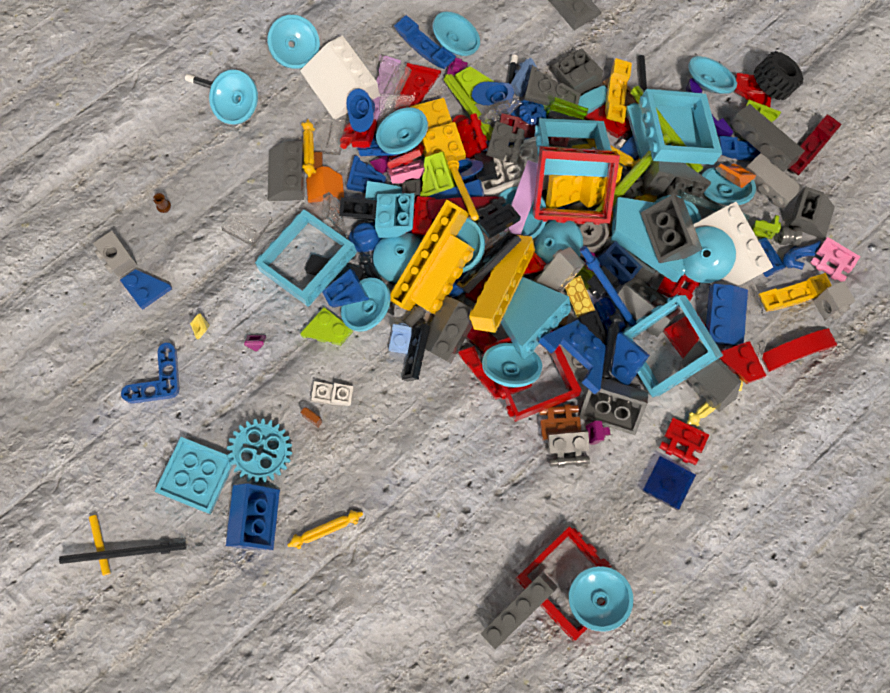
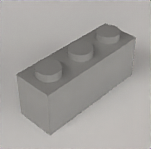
(773, 182)
(560, 270)

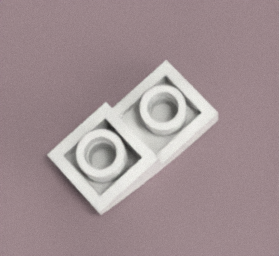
(331, 394)

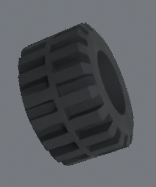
(778, 75)

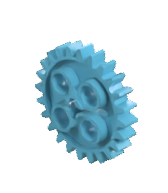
(253, 468)

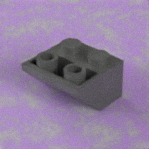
(579, 72)
(812, 213)

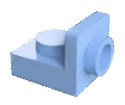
(400, 338)

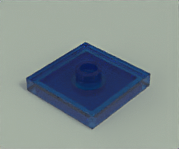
(669, 483)

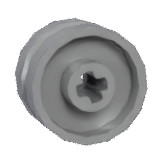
(594, 236)

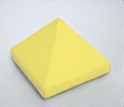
(199, 326)

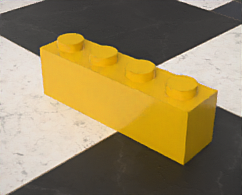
(442, 274)

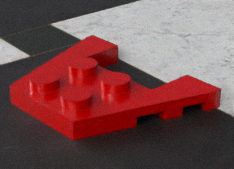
(471, 359)

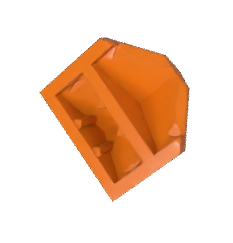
(735, 174)
(322, 182)

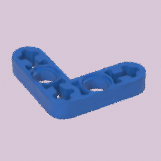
(161, 384)

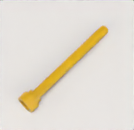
(454, 166)

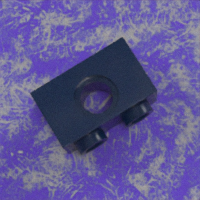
(619, 262)

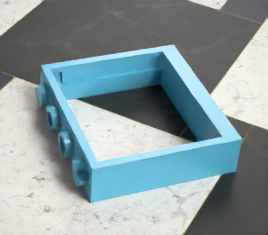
(699, 103)
(573, 129)
(328, 272)
(714, 353)

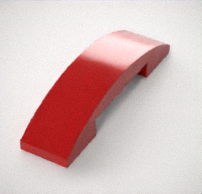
(798, 348)

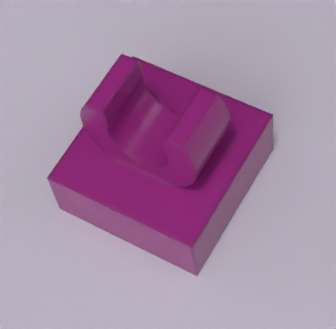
(457, 66)
(597, 432)

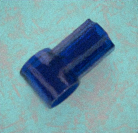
(605, 309)

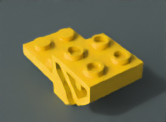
(441, 132)
(569, 189)

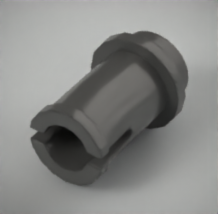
(414, 316)

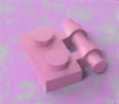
(403, 172)
(837, 255)

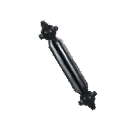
(371, 272)
(610, 343)

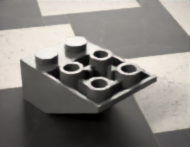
(673, 178)

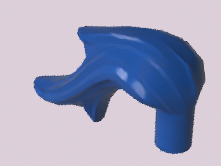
(795, 253)

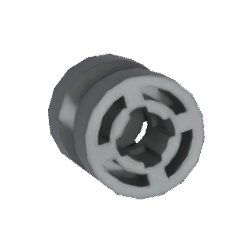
(791, 236)

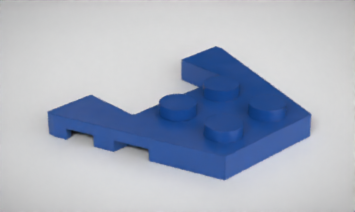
(581, 345)

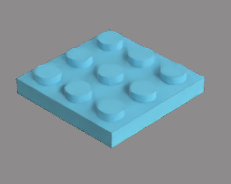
(195, 475)

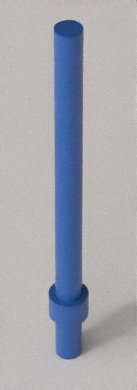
(593, 264)

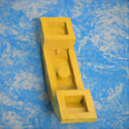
(616, 90)
(794, 294)

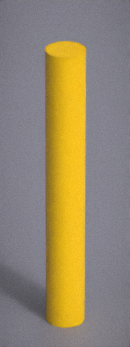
(99, 543)

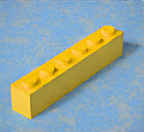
(447, 222)
(501, 286)

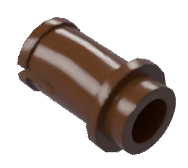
(162, 204)

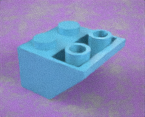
(394, 214)

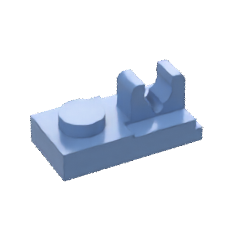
(522, 77)

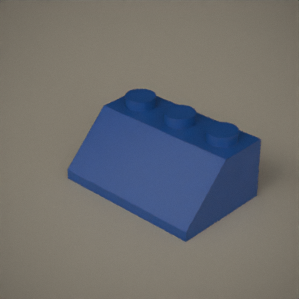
(727, 314)
(252, 517)

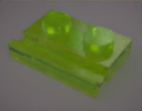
(567, 108)

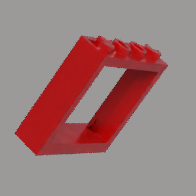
(576, 154)
(566, 373)
(589, 552)

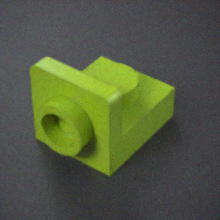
(765, 229)

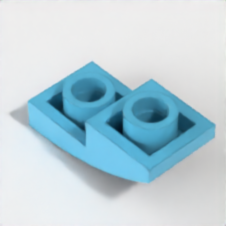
(593, 99)
(375, 188)

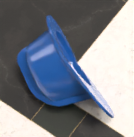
(492, 92)
(360, 110)
(468, 169)
(364, 237)

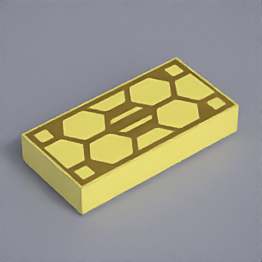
(579, 297)

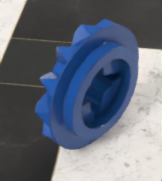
(526, 110)

